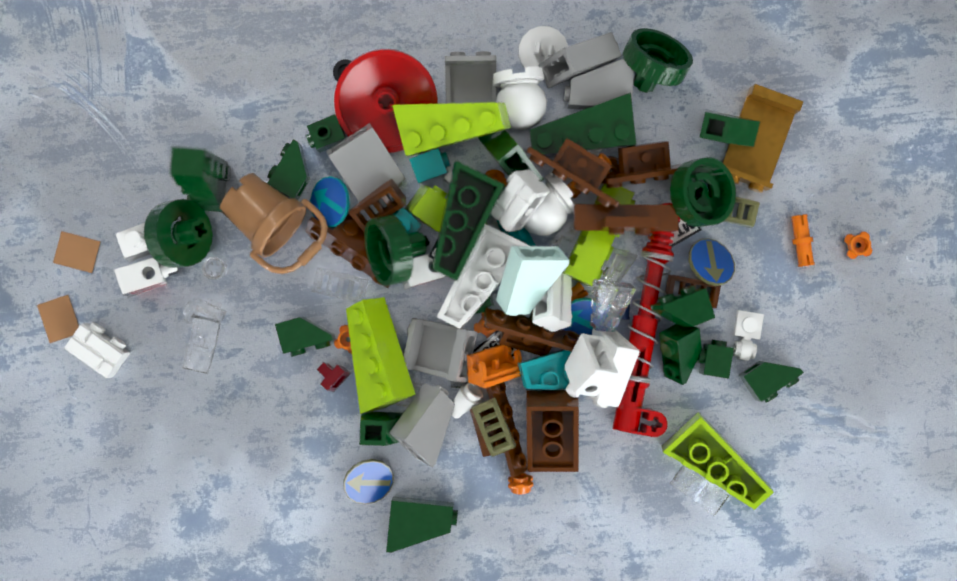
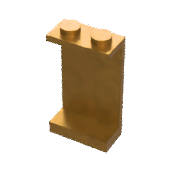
(757, 163)

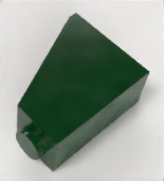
(508, 153)
(418, 521)

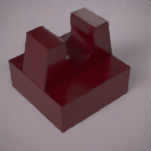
(333, 376)

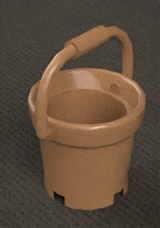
(269, 220)

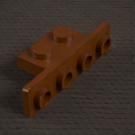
(642, 162)
(581, 167)
(625, 218)
(344, 241)
(527, 336)
(515, 458)

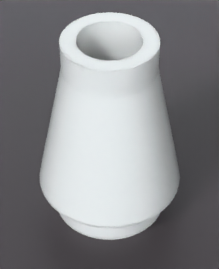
(467, 397)

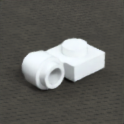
(748, 327)

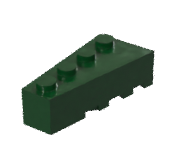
(200, 176)
(464, 217)

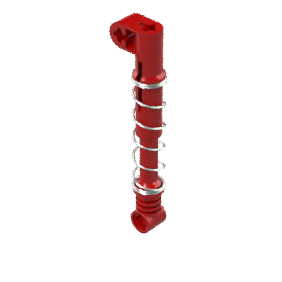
(642, 336)

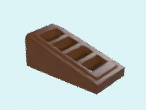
(381, 192)
(670, 283)

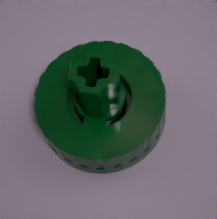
(656, 59)
(693, 200)
(191, 233)
(392, 249)

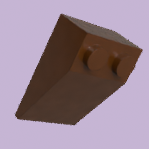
(552, 431)

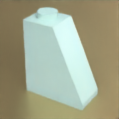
(529, 276)

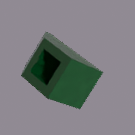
(729, 129)
(291, 173)
(685, 309)
(302, 333)
(680, 351)
(767, 378)
(376, 428)

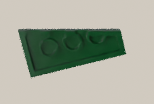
(593, 128)

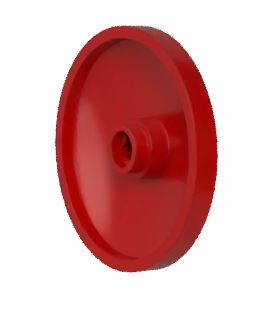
(376, 83)

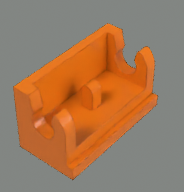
(493, 366)

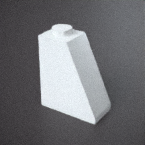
(624, 357)

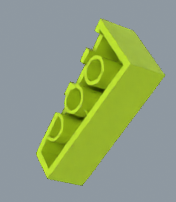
(440, 125)
(428, 206)
(594, 246)
(377, 356)
(714, 458)

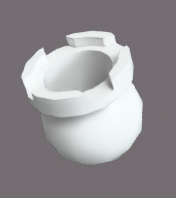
(522, 96)
(554, 208)

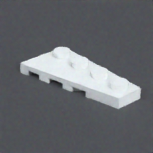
(479, 276)

